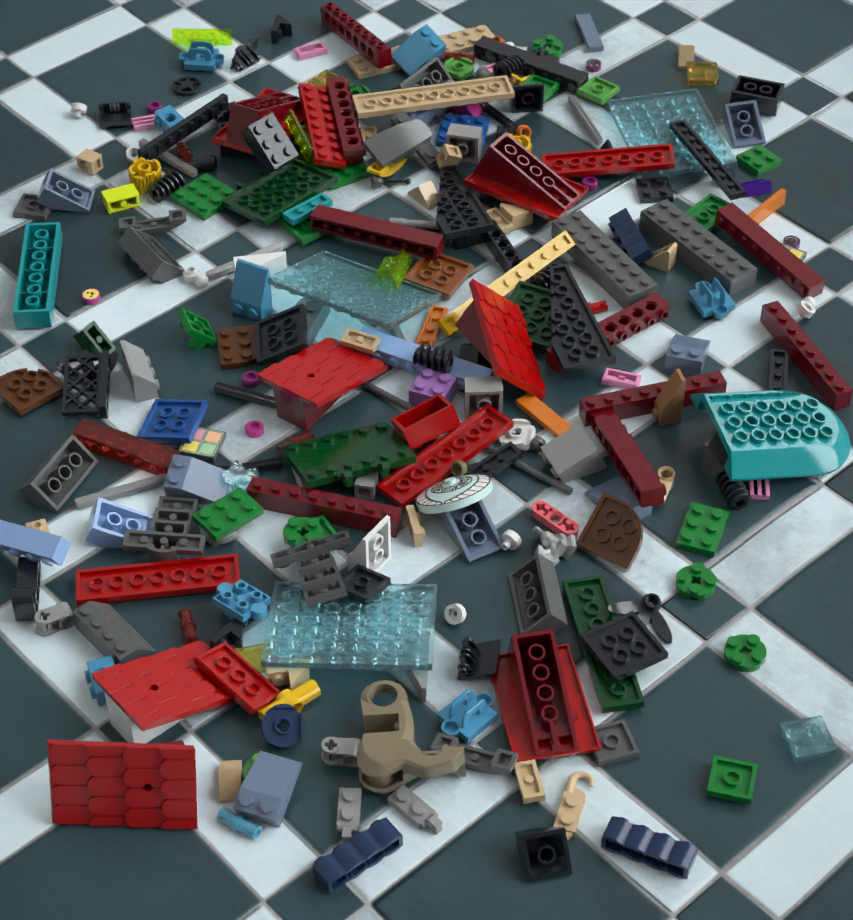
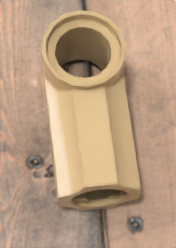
(666, 476)

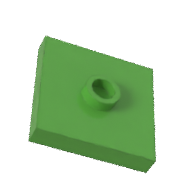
(598, 90)

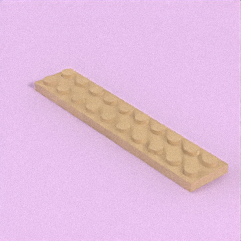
(455, 41)
(433, 96)

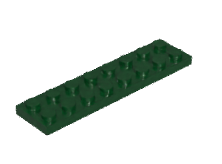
(588, 607)

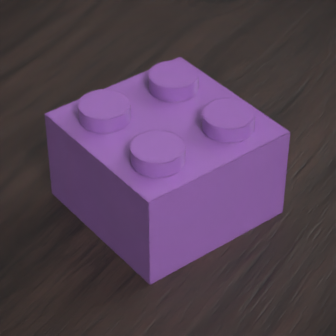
(431, 383)

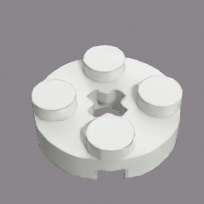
(524, 439)

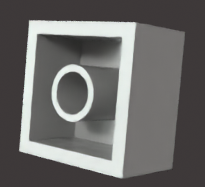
(468, 140)
(482, 391)

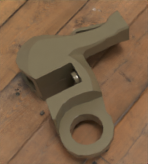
(388, 747)

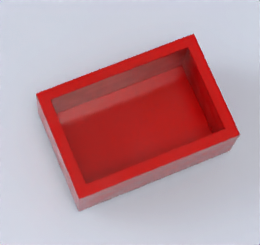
(426, 421)

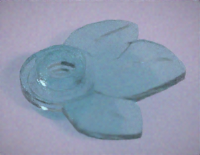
(238, 475)

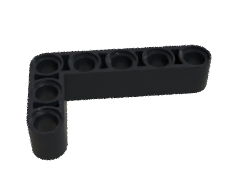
(496, 243)

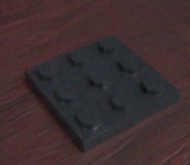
(281, 334)
(623, 646)

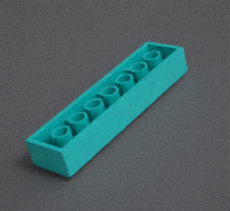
(38, 275)

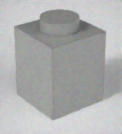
(365, 486)

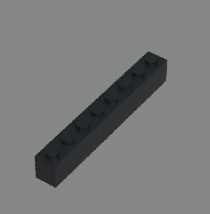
(567, 77)

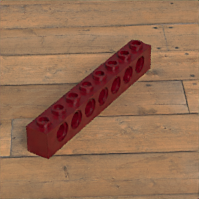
(356, 35)
(346, 119)
(626, 323)

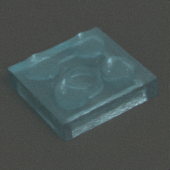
(808, 738)

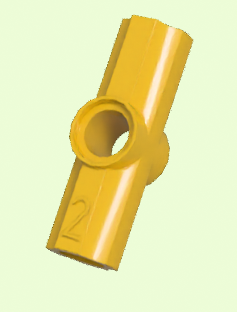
(297, 697)

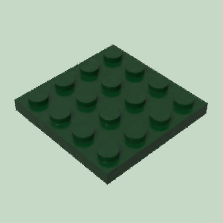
(536, 309)

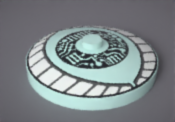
(454, 493)

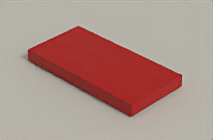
(237, 677)

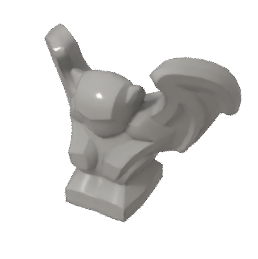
(556, 545)

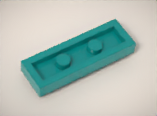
(304, 210)

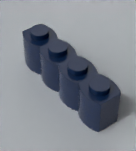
(630, 236)
(649, 847)
(357, 855)

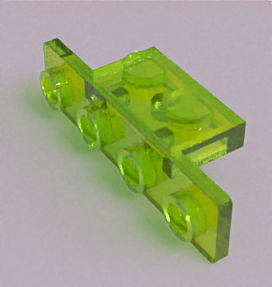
(215, 36)
(299, 133)
(395, 268)

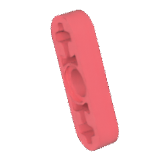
(551, 512)

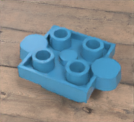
(201, 58)
(711, 299)
(241, 601)
(467, 715)

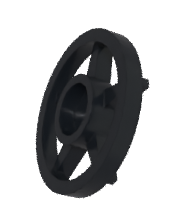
(187, 86)

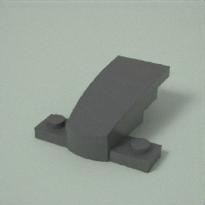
(402, 141)
(169, 531)
(316, 567)

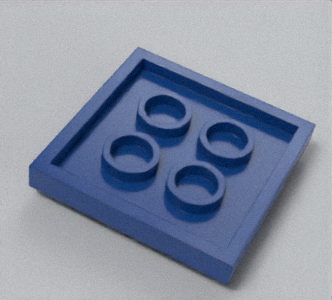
(464, 120)
(173, 420)

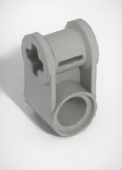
(55, 618)
(343, 751)

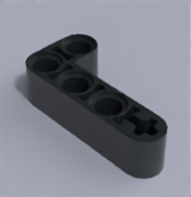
(27, 592)

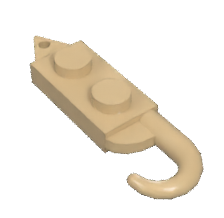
(572, 804)

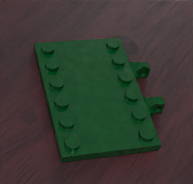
(278, 191)
(348, 455)

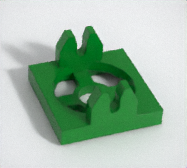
(190, 321)

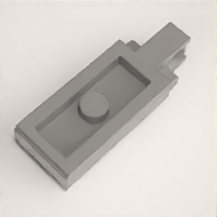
(415, 809)
(349, 812)

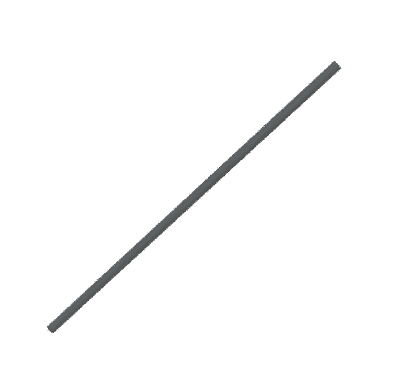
(490, 449)

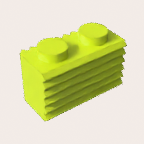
(120, 198)

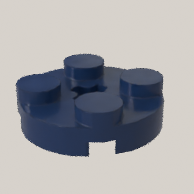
(291, 717)

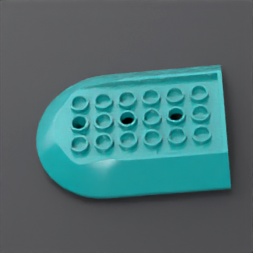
(802, 445)

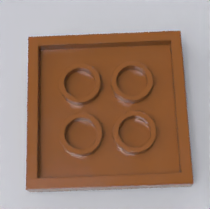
(441, 275)

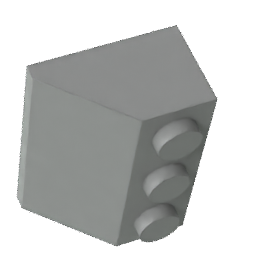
(139, 372)

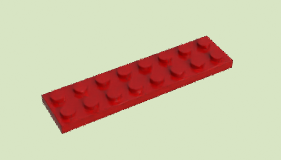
(321, 126)
(611, 160)
(436, 460)
(155, 579)

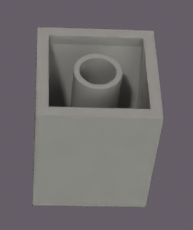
(572, 455)

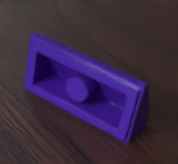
(757, 187)

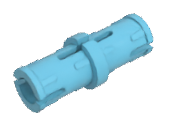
(239, 823)

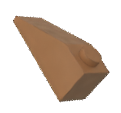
(669, 402)

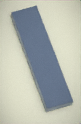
(589, 32)

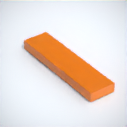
(769, 206)
(430, 329)
(543, 414)

